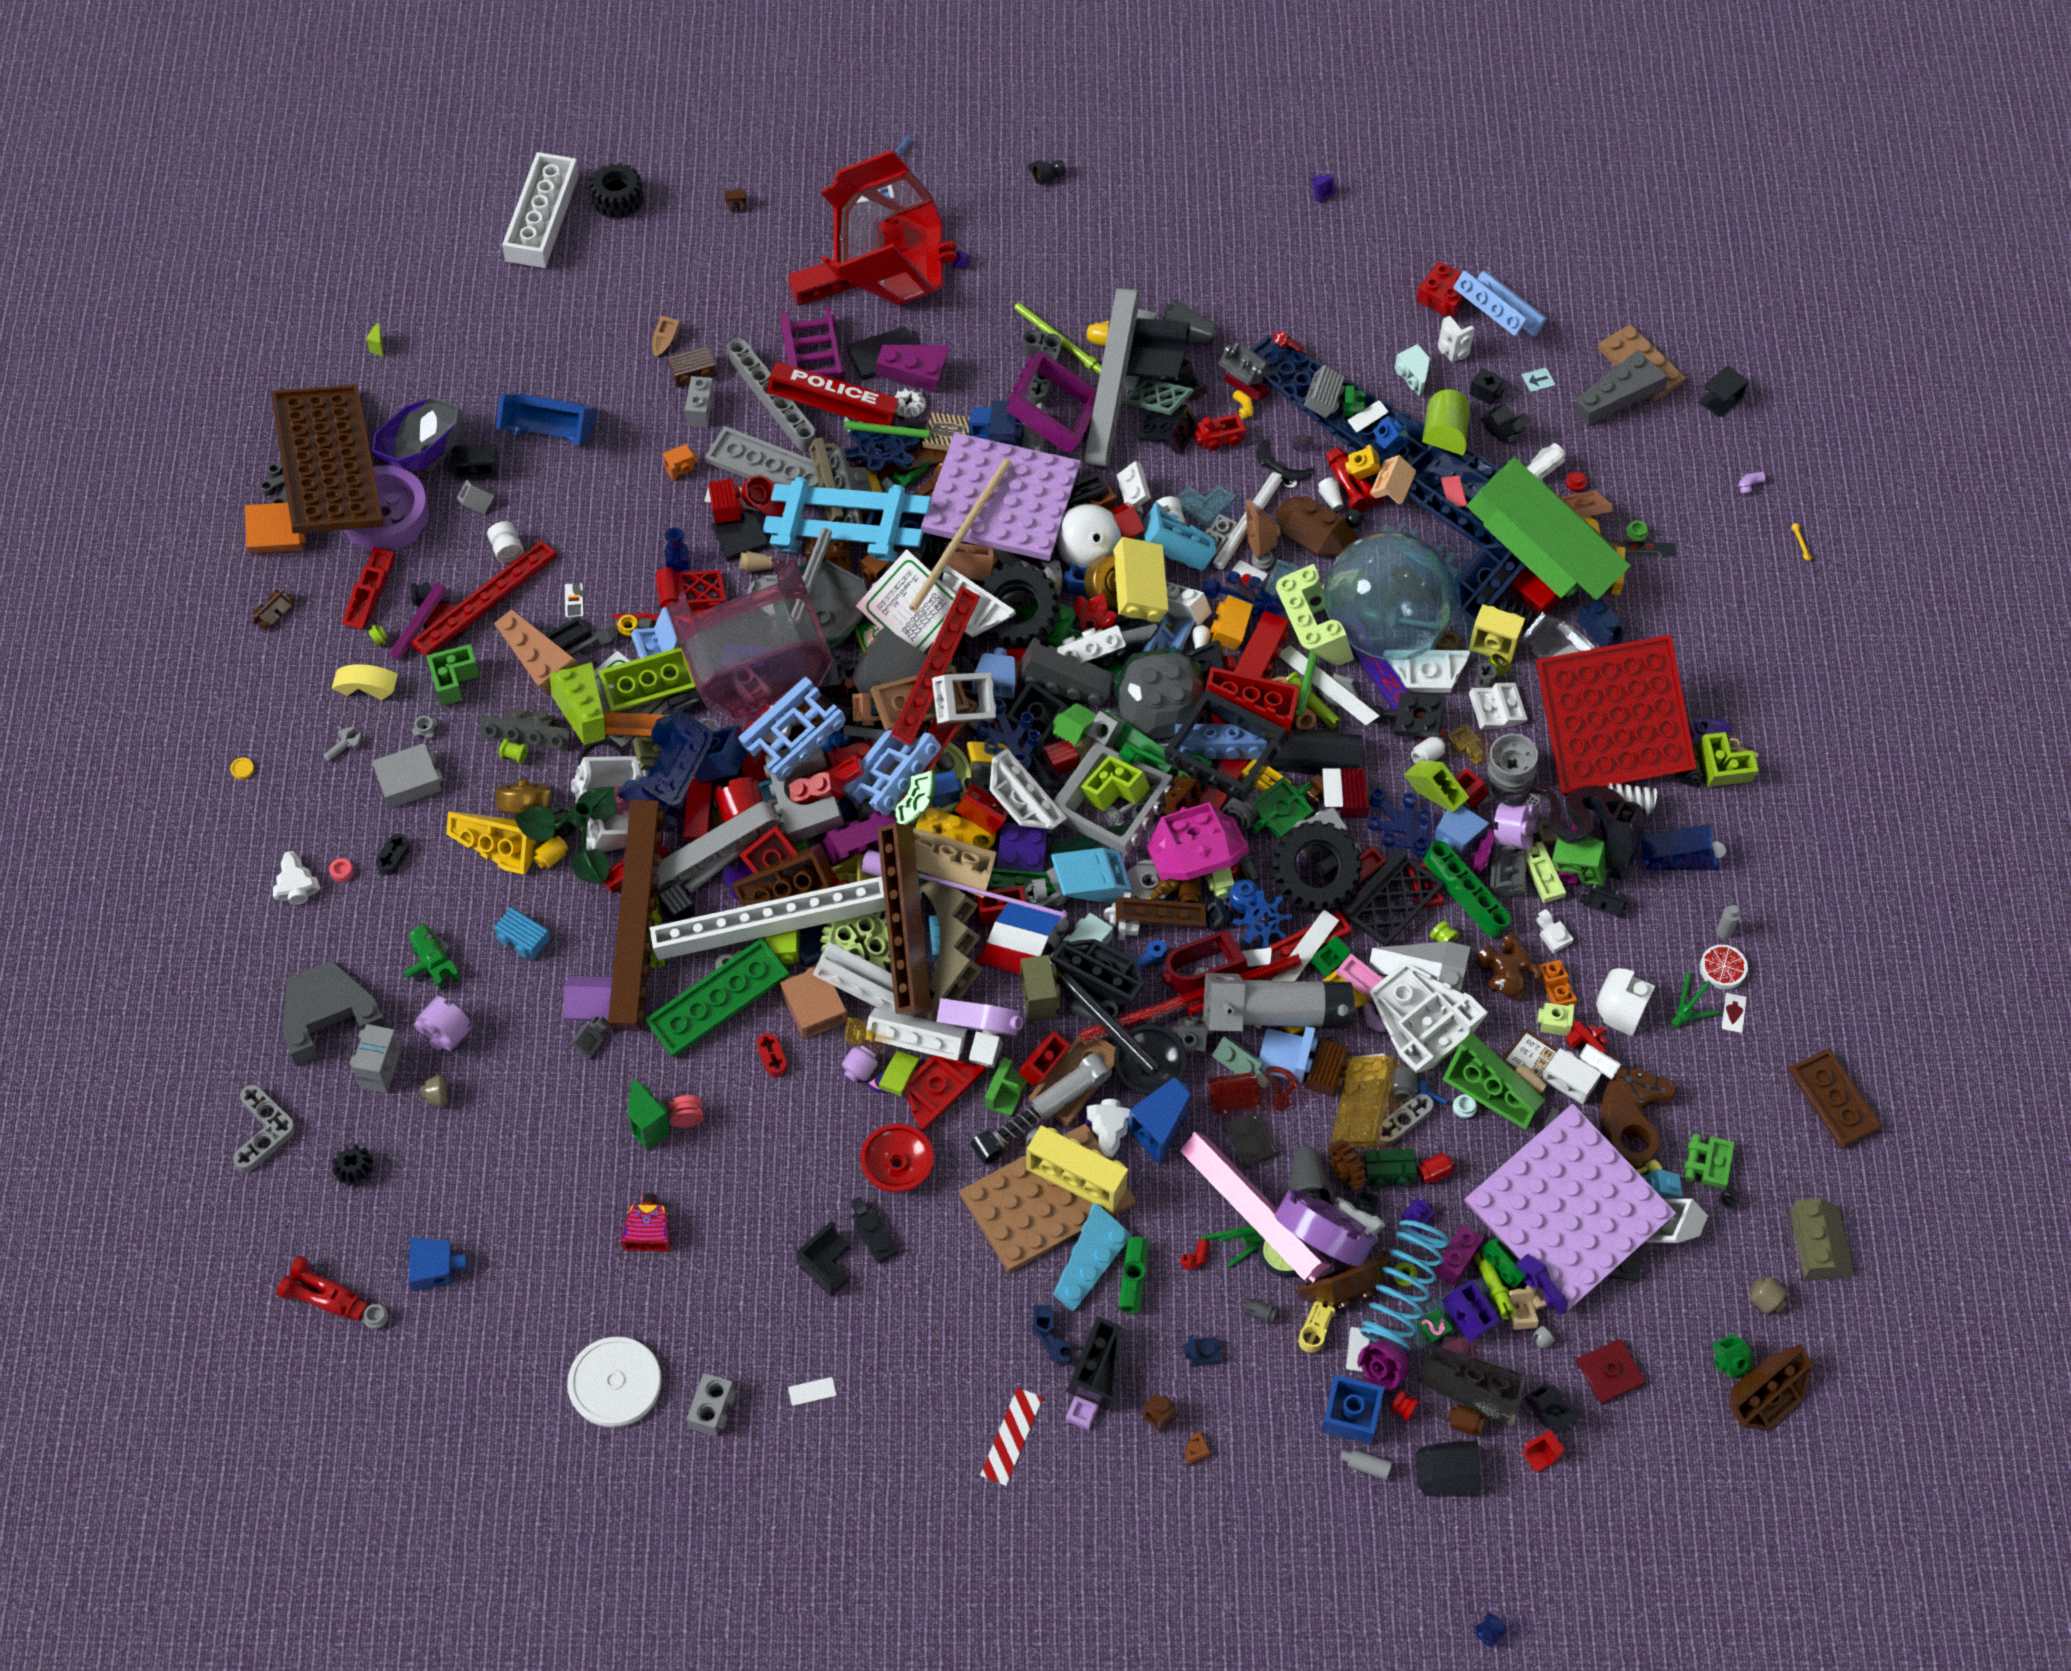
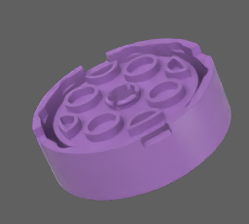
(406, 501)
(1325, 1227)

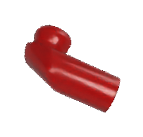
(1196, 1259)

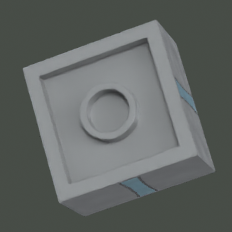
(376, 1058)

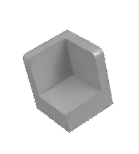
(475, 497)

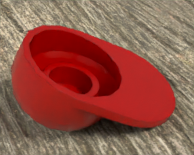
(757, 494)

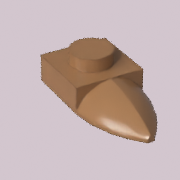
(664, 334)

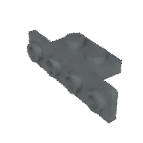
(849, 479)
(526, 728)

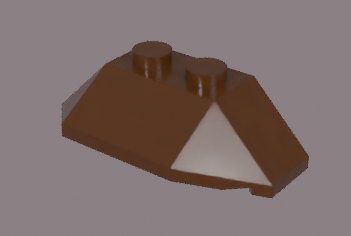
(1314, 526)
(1346, 1284)
(1771, 1389)

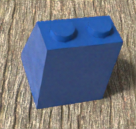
(1160, 1118)

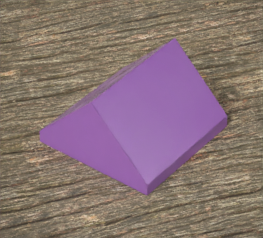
(587, 997)

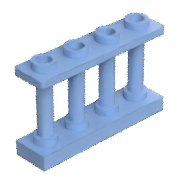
(1500, 303)

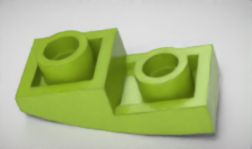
(898, 1073)

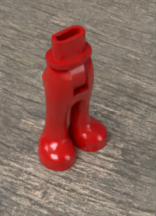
(1358, 501)
(334, 1300)

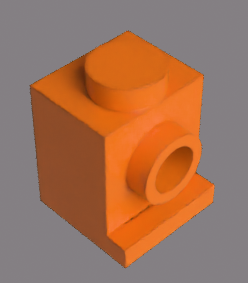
(679, 461)

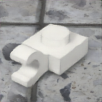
(1553, 934)

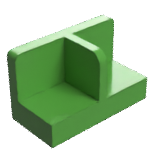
(1005, 1089)

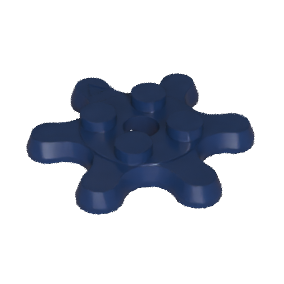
(870, 450)

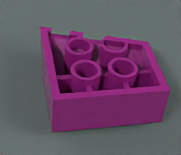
(856, 838)

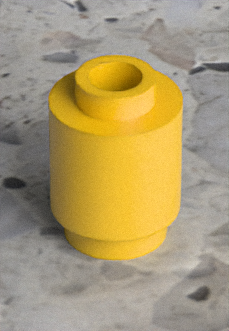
(550, 852)

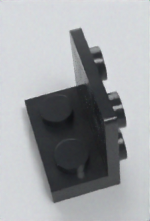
(1174, 428)

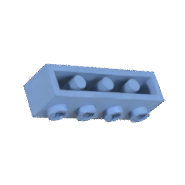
(1224, 742)

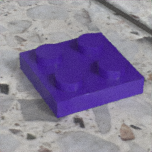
(1022, 847)

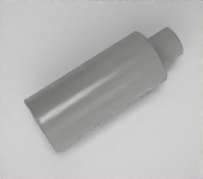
(1728, 922)
(1367, 1463)

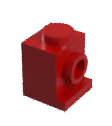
(1473, 786)

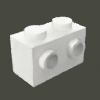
(1571, 1075)

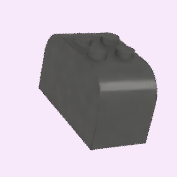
(886, 661)

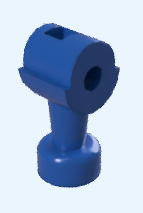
(1155, 953)

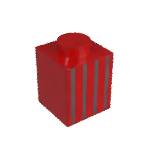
(1062, 756)

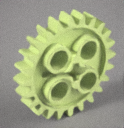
(877, 936)

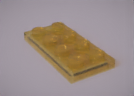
(1364, 1100)

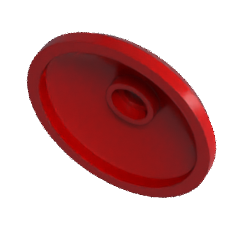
(896, 1145)

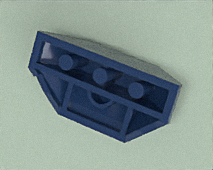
(1485, 578)

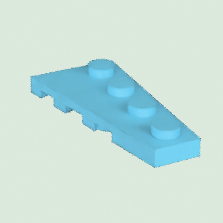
(1095, 1250)

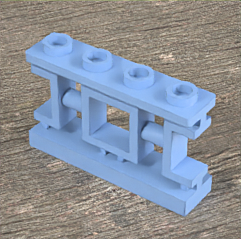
(780, 716)
(898, 783)

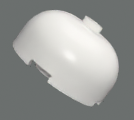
(1077, 534)

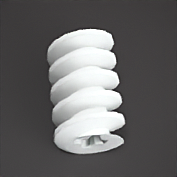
(1644, 798)

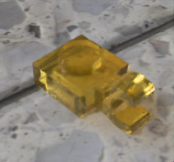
(1466, 741)
(857, 1032)

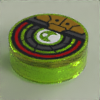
(1500, 662)

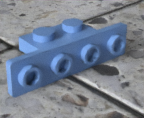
(1165, 638)

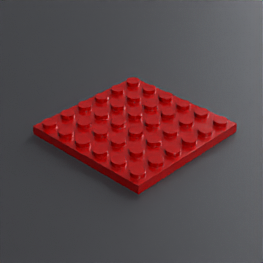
(1616, 713)

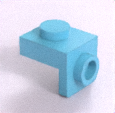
(1665, 1183)

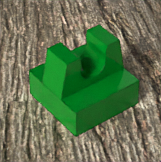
(1351, 401)

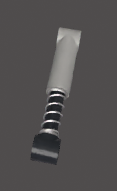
(1090, 1073)

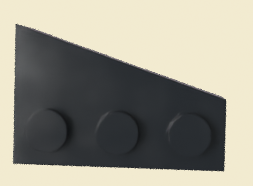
(1097, 1367)

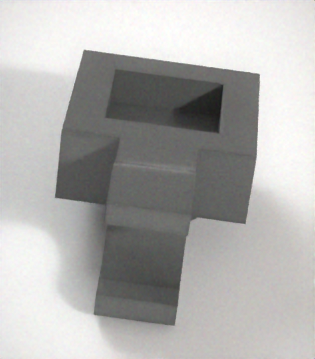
(588, 1037)

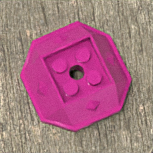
(1195, 843)

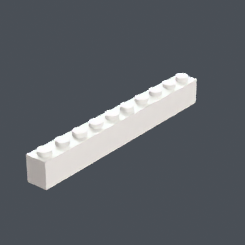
(768, 918)

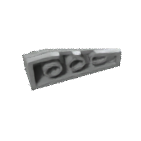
(1441, 960)

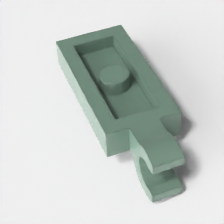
(1240, 1060)

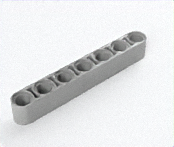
(782, 409)
(715, 846)

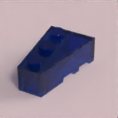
(1680, 849)

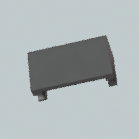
(1243, 364)
(1508, 871)

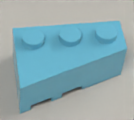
(1178, 541)

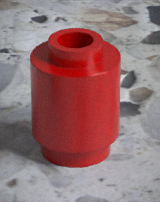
(1435, 1168)

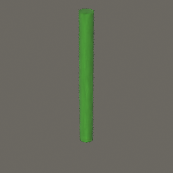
(886, 429)
(1306, 685)

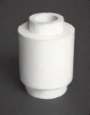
(1429, 749)

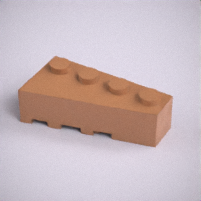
(534, 649)

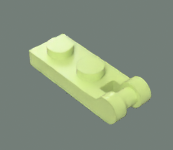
(1543, 874)

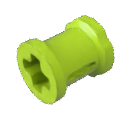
(513, 751)

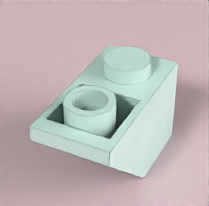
(1413, 367)

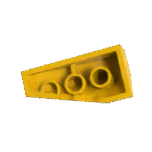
(494, 839)

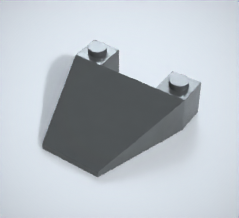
(319, 1000)

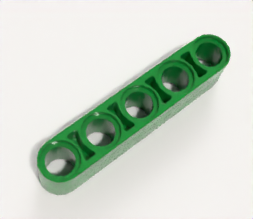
(1467, 889)

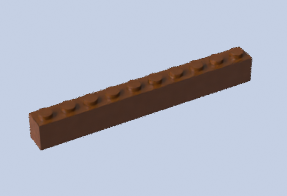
(635, 915)

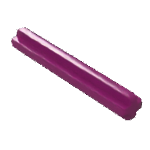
(418, 621)

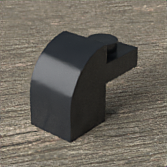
(1188, 380)
(1503, 424)
(1551, 1409)

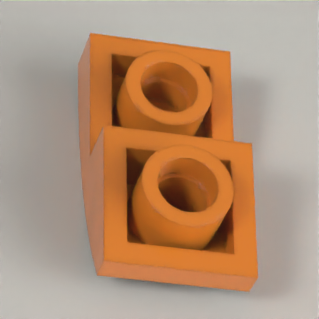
(1556, 983)

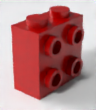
(1438, 290)

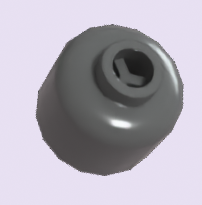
(1404, 1083)

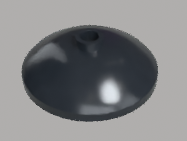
(1163, 1047)

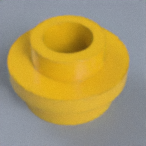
(627, 620)

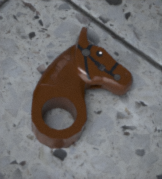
(1623, 1114)

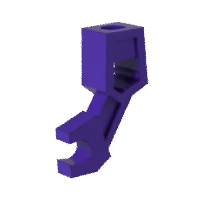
(1537, 1276)

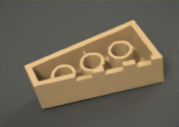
(953, 860)

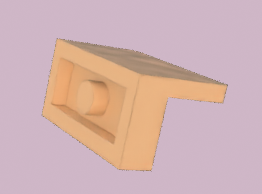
(1394, 479)

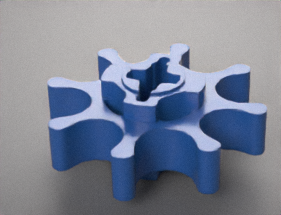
(1257, 911)

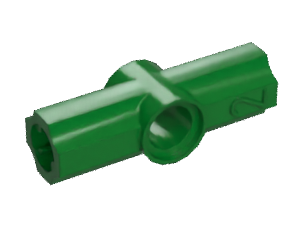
(1135, 1262)

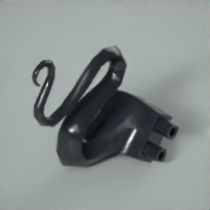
(1620, 821)

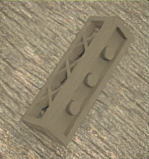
(824, 474)

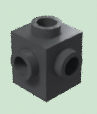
(1191, 1033)

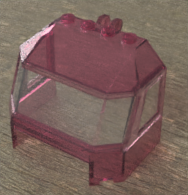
(754, 645)

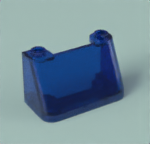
(683, 749)

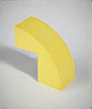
(368, 678)

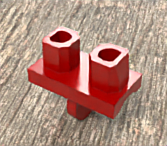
(1581, 1035)

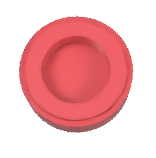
(341, 870)

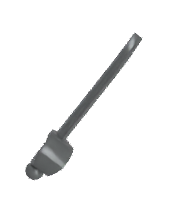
(602, 637)

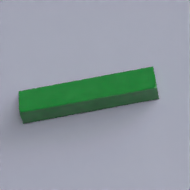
(1143, 742)

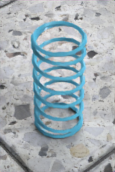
(1435, 1243)

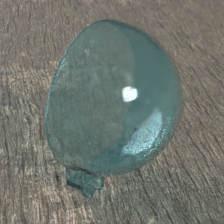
(1391, 593)

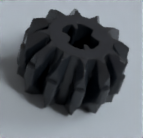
(352, 1165)

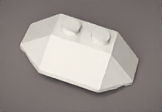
(1022, 794)

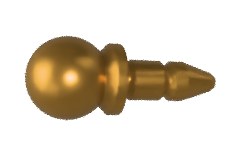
(1164, 887)

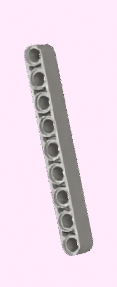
(1112, 377)

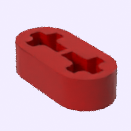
(776, 1053)

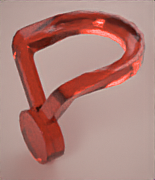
(1281, 1101)

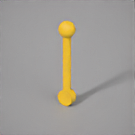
(1795, 527)

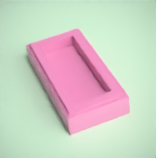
(1359, 975)

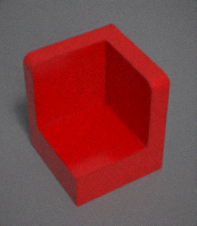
(1543, 1451)

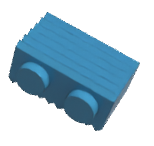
(521, 933)

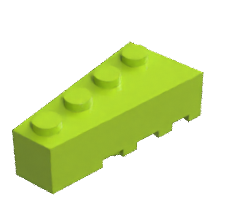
(579, 700)

